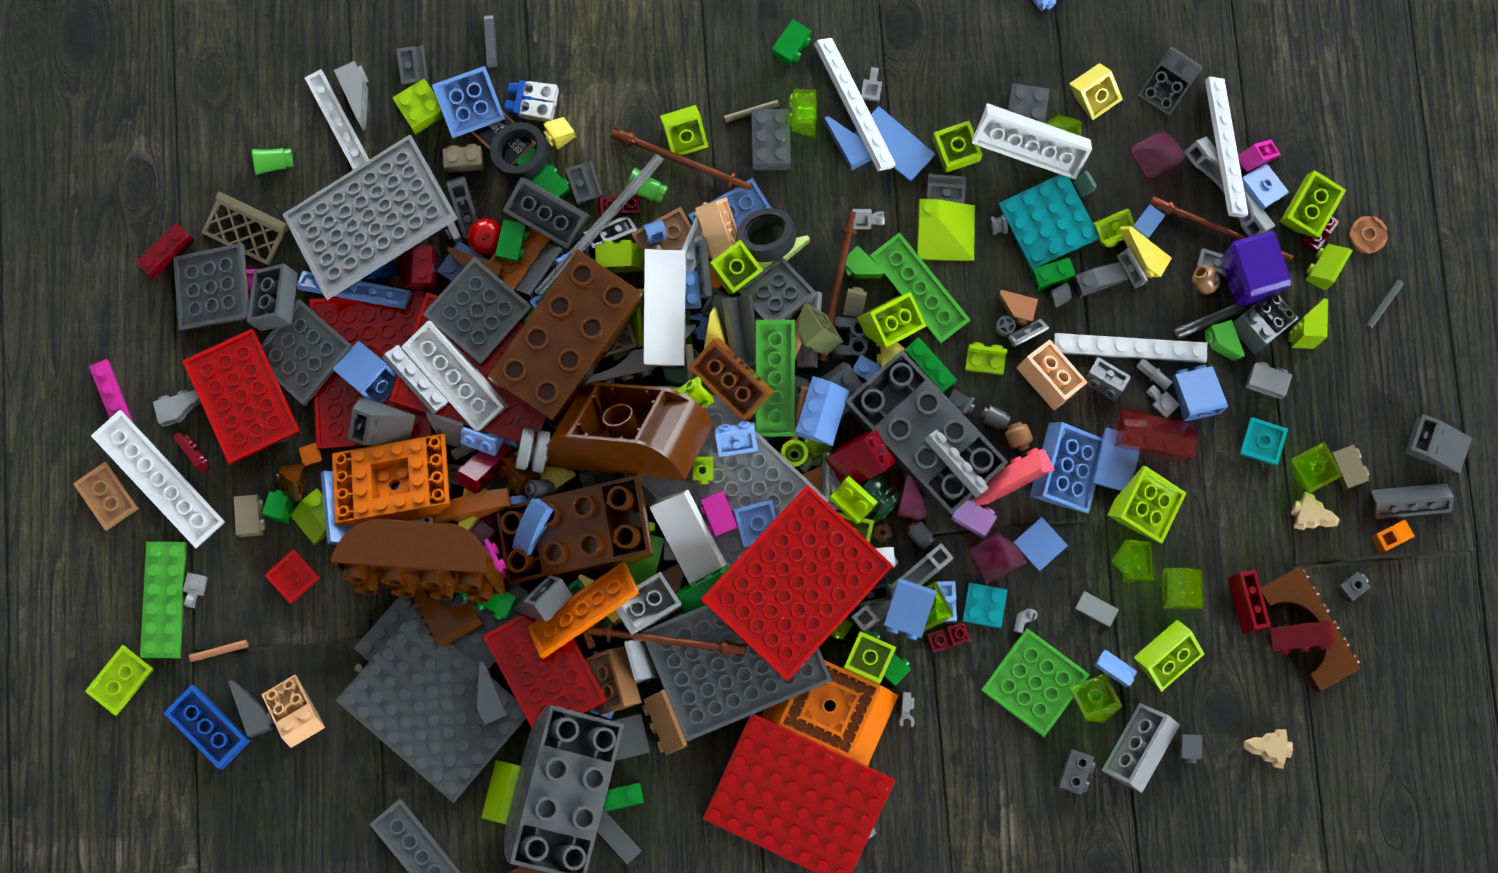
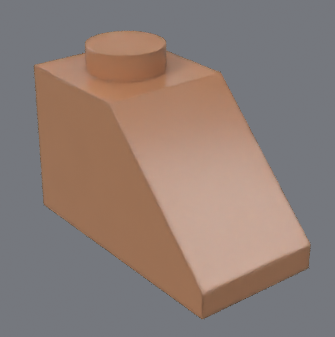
(1018, 307)

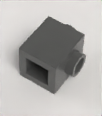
(1353, 586)
(1190, 748)

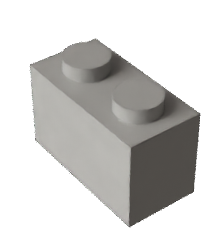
(1269, 380)

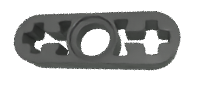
(490, 41)

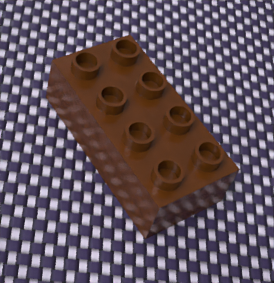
(566, 337)

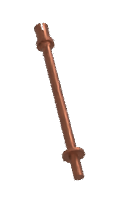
(630, 139)
(1169, 209)
(848, 231)
(723, 647)

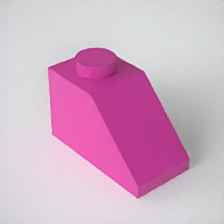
(1258, 155)

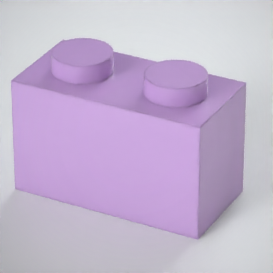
(974, 517)

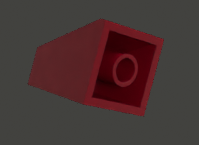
(419, 269)
(860, 457)

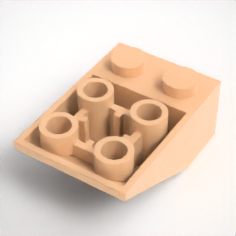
(292, 711)

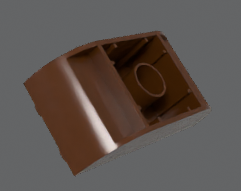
(630, 432)
(584, 534)
(417, 557)

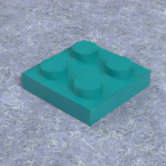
(1263, 441)
(984, 605)

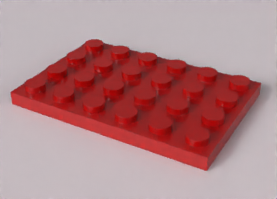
(241, 396)
(557, 680)

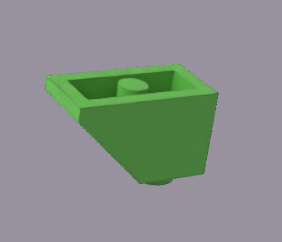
(861, 266)
(1224, 340)

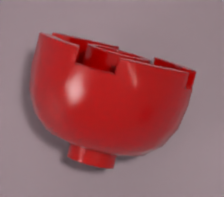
(478, 231)

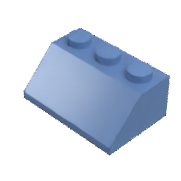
(822, 411)

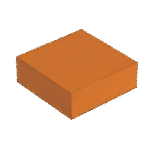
(310, 455)

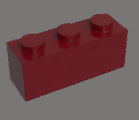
(161, 253)
(481, 469)
(1249, 602)
(1302, 637)

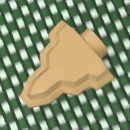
(1311, 513)
(1271, 747)

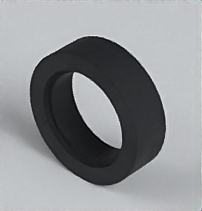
(513, 132)
(763, 218)

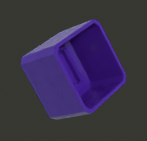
(1255, 269)

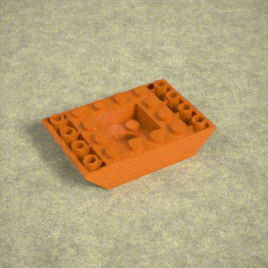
(366, 475)
(853, 725)

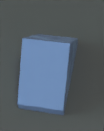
(1149, 221)

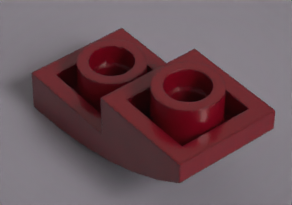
(630, 208)
(1315, 243)
(947, 637)

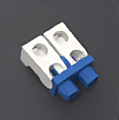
(532, 100)

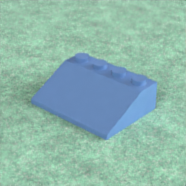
(1074, 463)

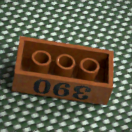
(731, 379)

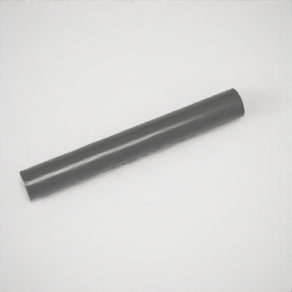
(1384, 304)

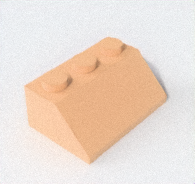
(717, 226)
(1051, 374)

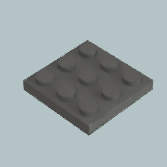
(778, 291)

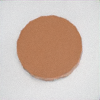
(1368, 234)

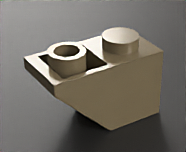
(854, 302)

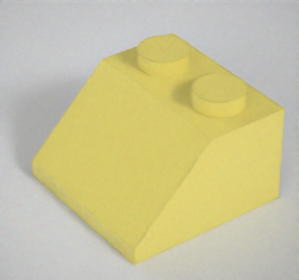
(1096, 91)

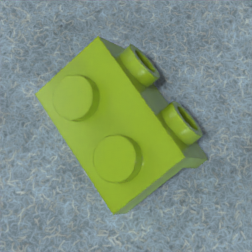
(1109, 227)

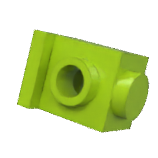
(708, 463)

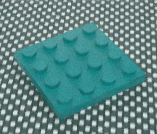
(1048, 221)

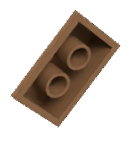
(615, 679)
(664, 723)

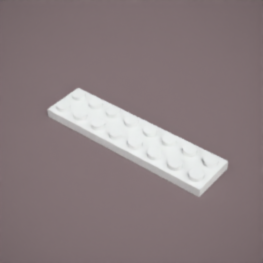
(158, 479)

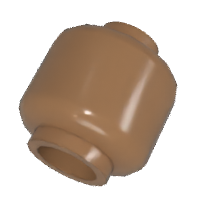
(1206, 279)
(1018, 436)

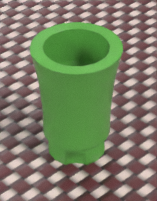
(271, 159)
(650, 189)

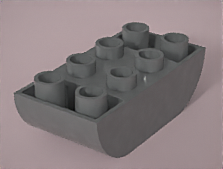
(907, 409)
(561, 791)

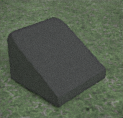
(1060, 295)

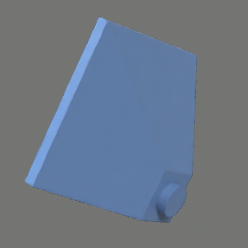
(468, 102)

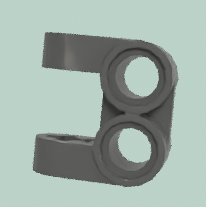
(846, 351)

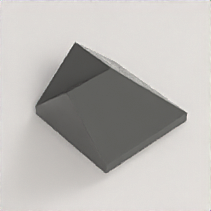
(446, 426)

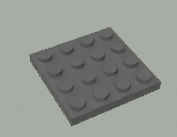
(211, 287)
(477, 310)
(304, 352)

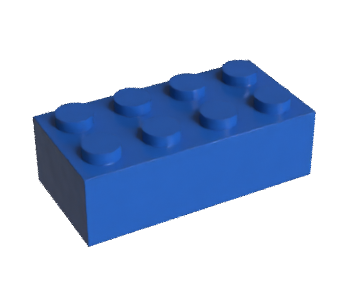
(207, 727)

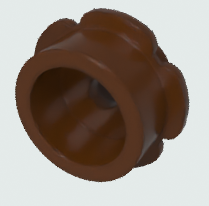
(877, 532)

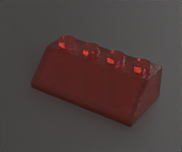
(1157, 435)

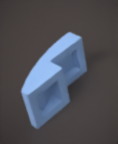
(949, 591)

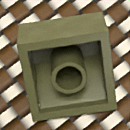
(817, 330)

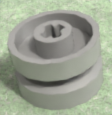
(532, 450)

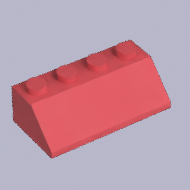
(1016, 475)

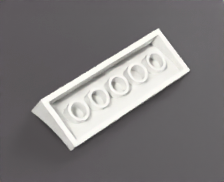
(1032, 141)
(664, 307)
(455, 376)
(687, 535)

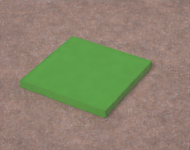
(1034, 682)

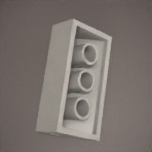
(1141, 747)

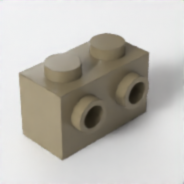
(463, 158)

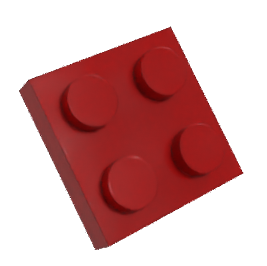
(292, 576)

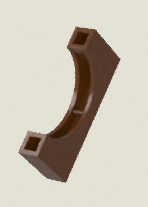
(1297, 591)
(445, 621)

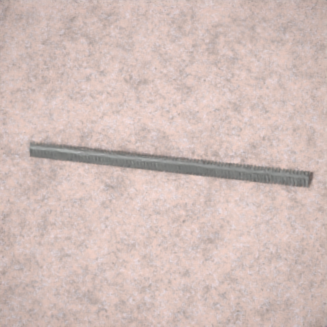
(602, 222)

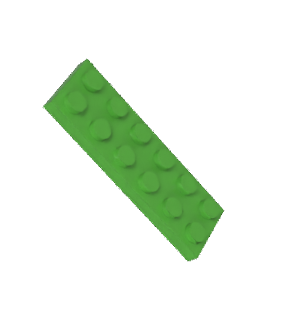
(910, 274)
(777, 369)
(163, 600)

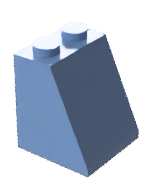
(366, 373)
(1199, 393)
(909, 609)

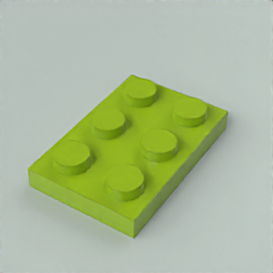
(119, 680)

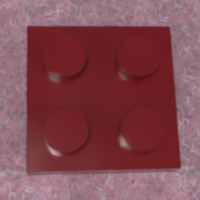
(189, 447)

